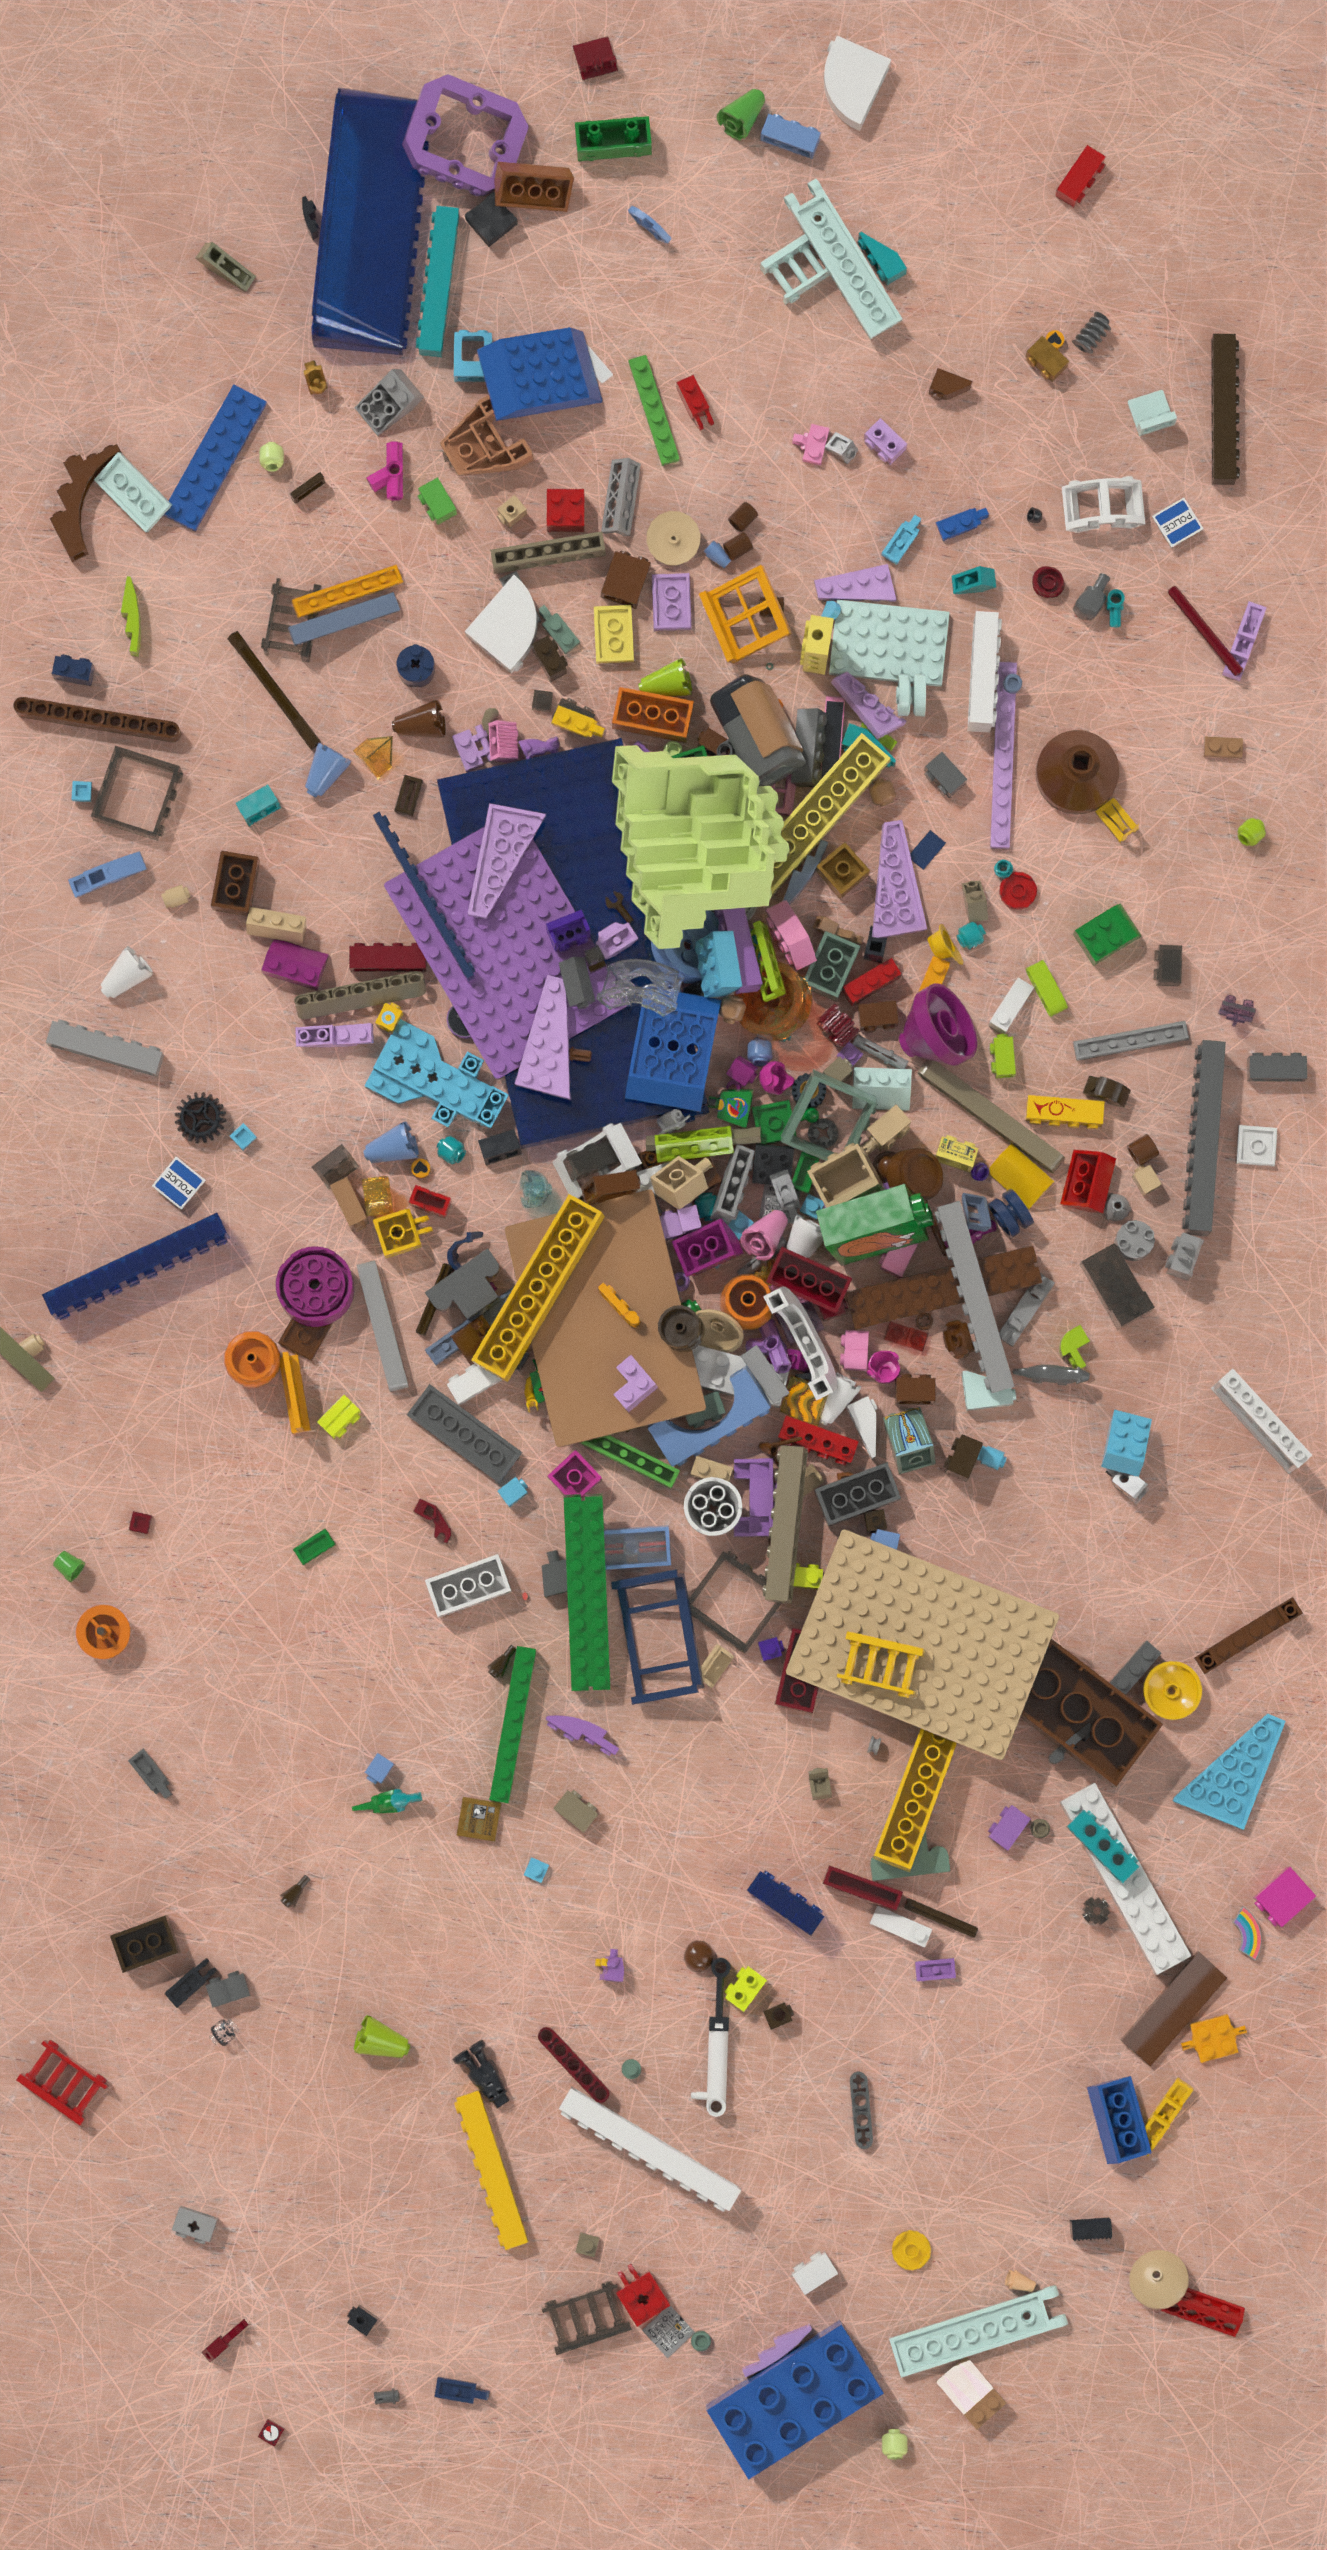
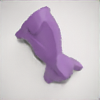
(537, 747)

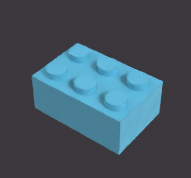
(718, 964)
(1126, 1443)

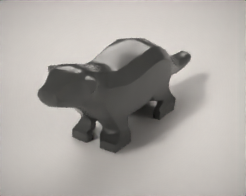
(1053, 1374)

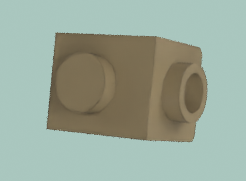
(820, 1784)

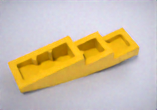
(1166, 2111)

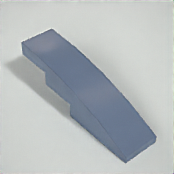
(800, 879)

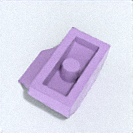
(615, 939)

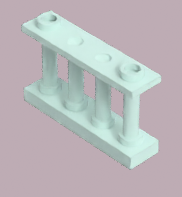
(786, 255)

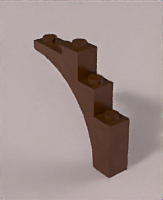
(82, 473)

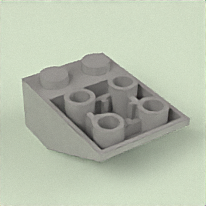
(389, 401)

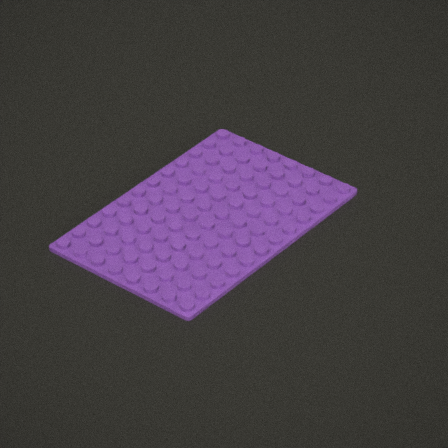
(505, 949)

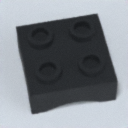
(490, 220)
(771, 1160)

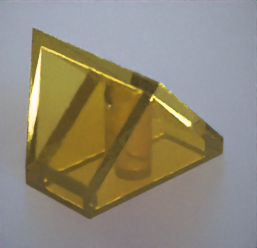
(376, 754)

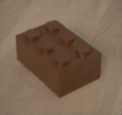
(235, 883)

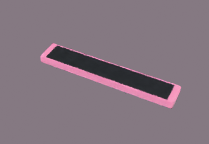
(833, 732)

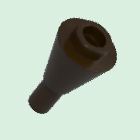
(499, 1666)
(292, 1895)

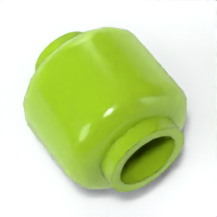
(1251, 832)

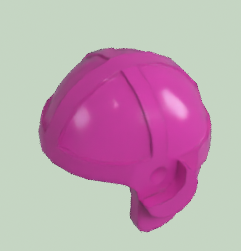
(775, 1078)
(884, 1367)

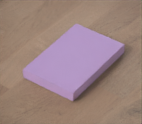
(671, 602)

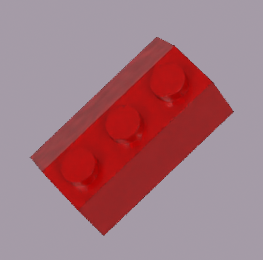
(1088, 1181)

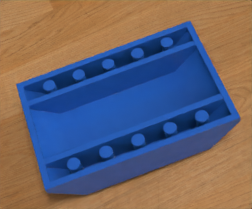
(539, 373)

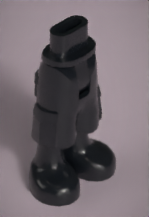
(485, 2076)

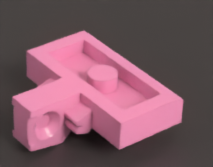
(812, 443)

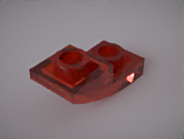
(905, 1336)

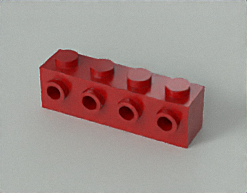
(819, 1440)

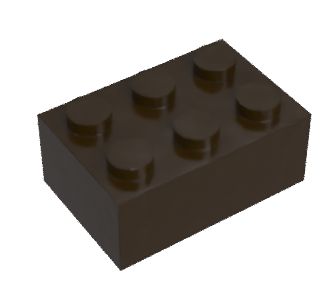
(145, 1943)

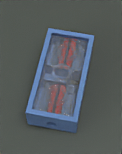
(637, 1547)

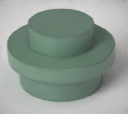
(631, 2069)

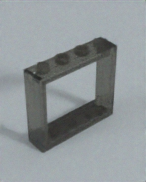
(108, 782)
(747, 1570)

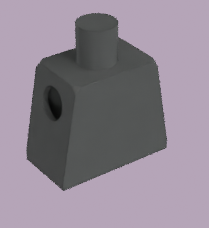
(554, 1575)

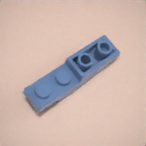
(107, 873)

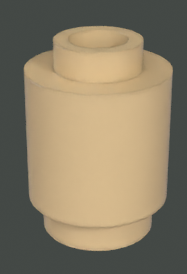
(176, 896)
(33, 1344)

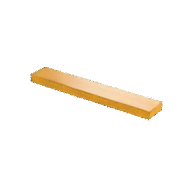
(347, 591)

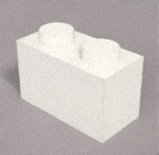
(814, 2272)

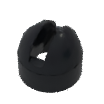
(1034, 515)

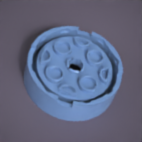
(686, 960)

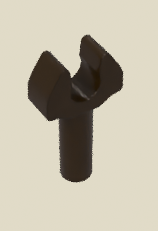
(619, 907)

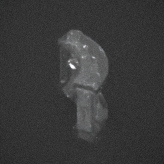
(650, 996)

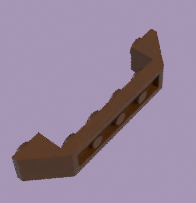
(1248, 1635)

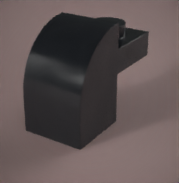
(875, 948)

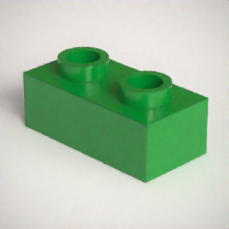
(801, 1179)

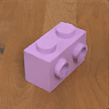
(884, 442)

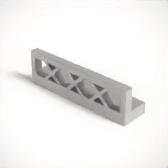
(624, 495)

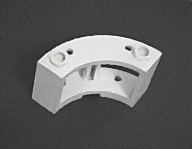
(1134, 504)
(622, 1147)

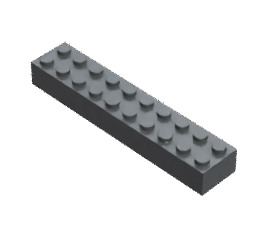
(1205, 1137)

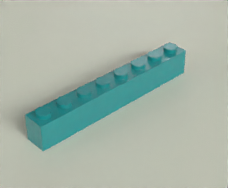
(438, 281)

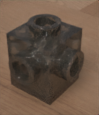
(1089, 1906)

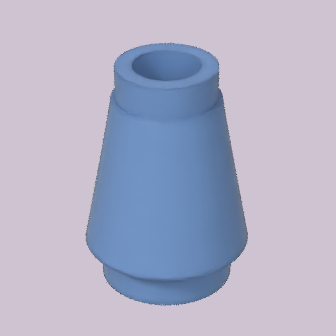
(717, 554)

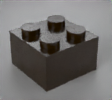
(963, 1458)

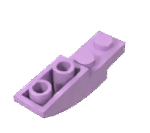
(334, 1035)

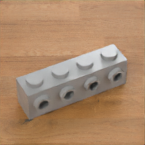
(732, 1184)

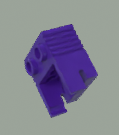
(568, 925)

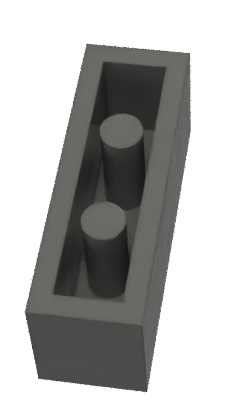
(1277, 1067)
(1135, 1667)

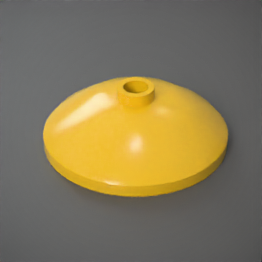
(1186, 1686)

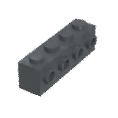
(810, 733)

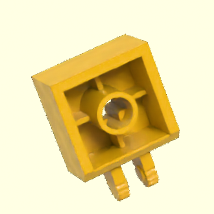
(404, 1223)

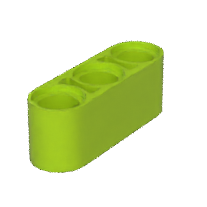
(1046, 988)

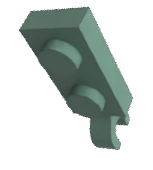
(558, 630)

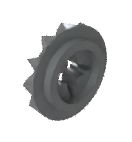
(822, 1124)

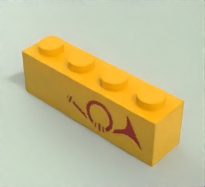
(1064, 1111)

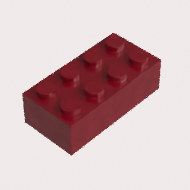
(792, 1691)

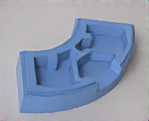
(648, 223)

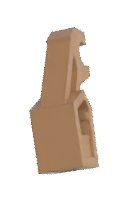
(825, 924)

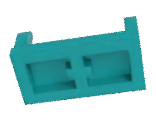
(258, 805)

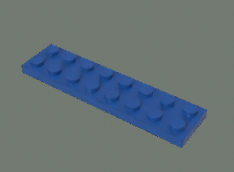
(214, 457)

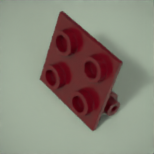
(595, 58)

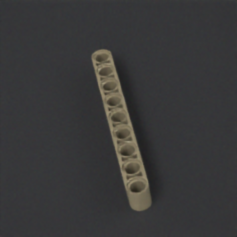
(991, 1115)

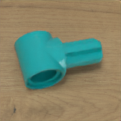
(1115, 608)

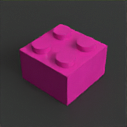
(574, 1476)

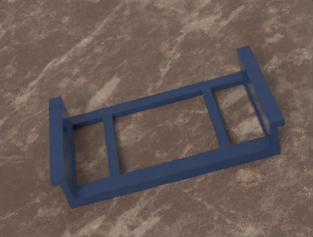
(688, 1631)

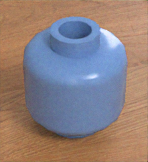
(759, 1052)

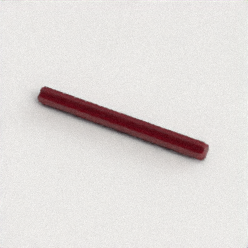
(1205, 631)

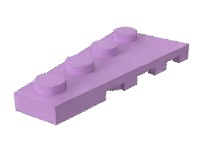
(859, 585)
(874, 715)

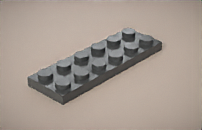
(464, 1433)

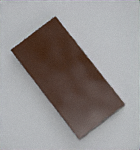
(302, 1338)

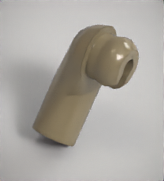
(489, 715)

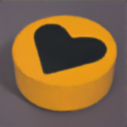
(1055, 338)
(420, 1168)

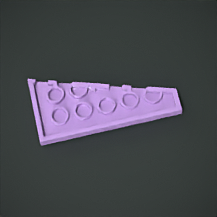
(503, 844)
(897, 895)
(547, 1049)

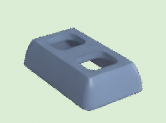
(982, 1216)

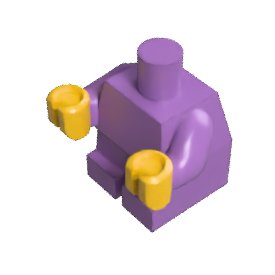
(612, 1967)

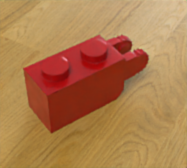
(694, 401)

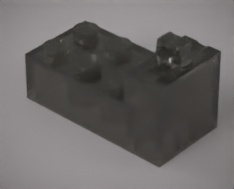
(1116, 1286)

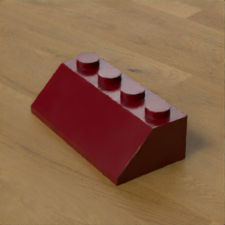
(809, 1279)

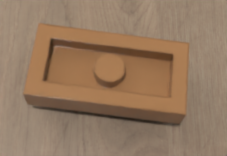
(1223, 747)

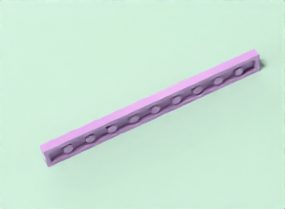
(1003, 761)

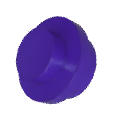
(980, 1171)

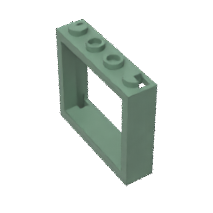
(862, 1124)

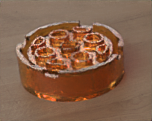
(787, 1017)

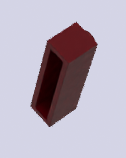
(386, 958)
(862, 1887)

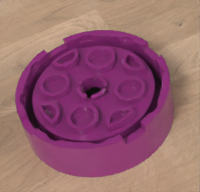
(324, 1303)

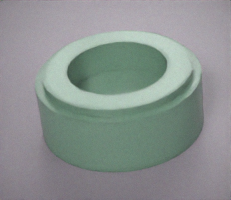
(700, 2340)

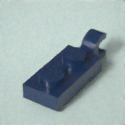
(459, 2390)

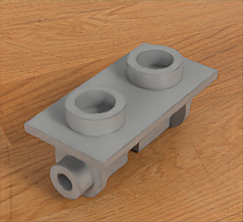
(671, 1121)

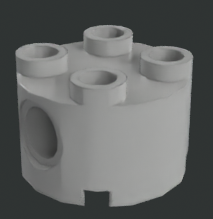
(1134, 1240)

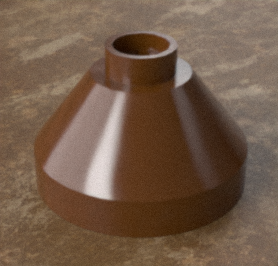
(1075, 789)

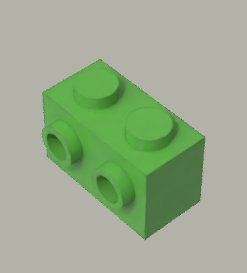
(437, 501)

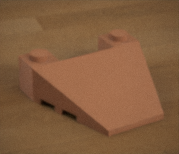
(477, 447)

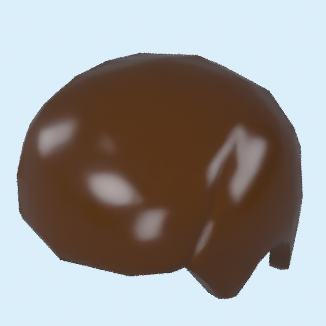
(698, 1956)

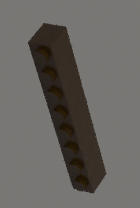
(1224, 409)

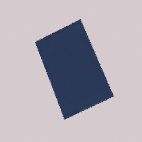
(927, 849)

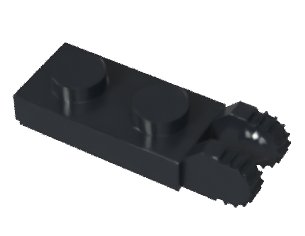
(188, 1984)

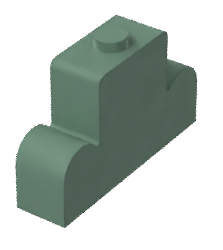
(925, 1863)

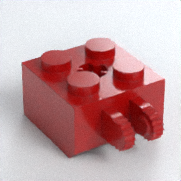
(645, 2285)

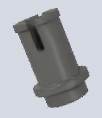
(387, 2396)

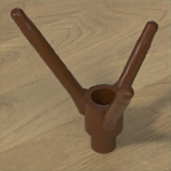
(772, 1448)

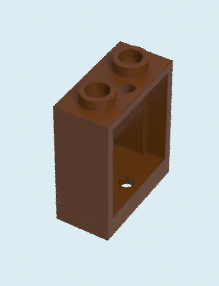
(610, 1186)

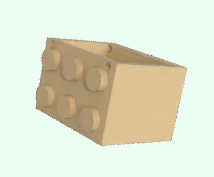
(845, 1176)

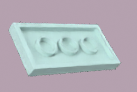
(132, 492)

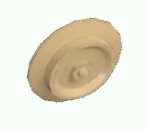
(673, 538)

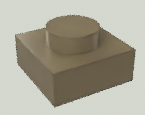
(587, 2244)

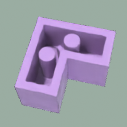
(681, 1222)
(638, 1385)

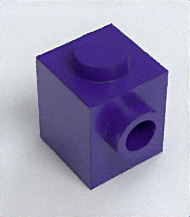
(771, 1649)

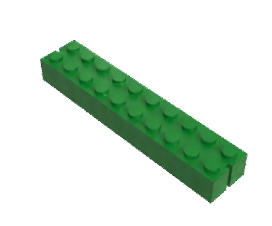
(587, 1592)

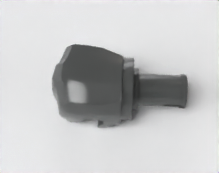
(1091, 599)

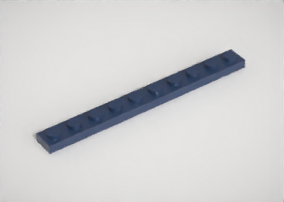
(421, 888)

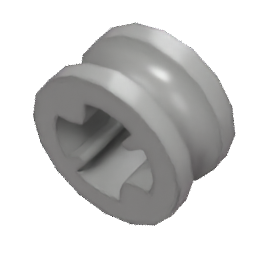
(874, 1745)

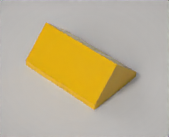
(1019, 1173)

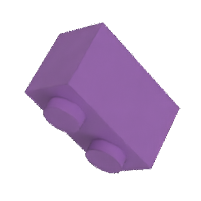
(1008, 1827)

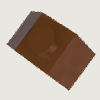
(948, 385)

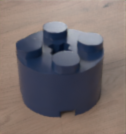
(412, 676)

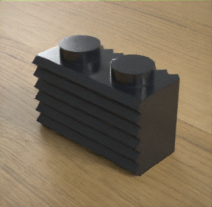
(1091, 2229)

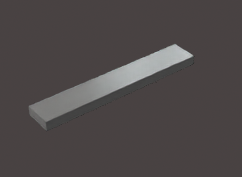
(1130, 1040)

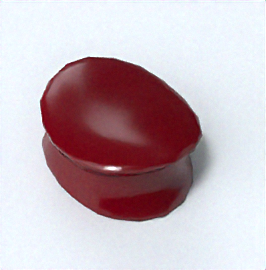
(1048, 582)

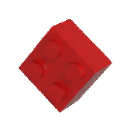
(565, 510)

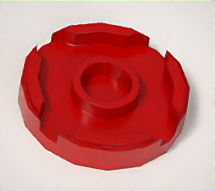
(1018, 891)

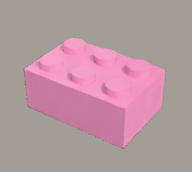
(791, 935)

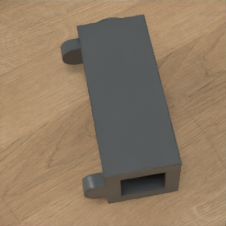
(577, 982)

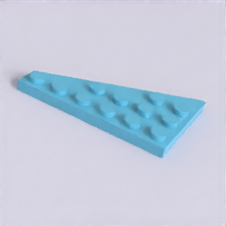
(1233, 1780)

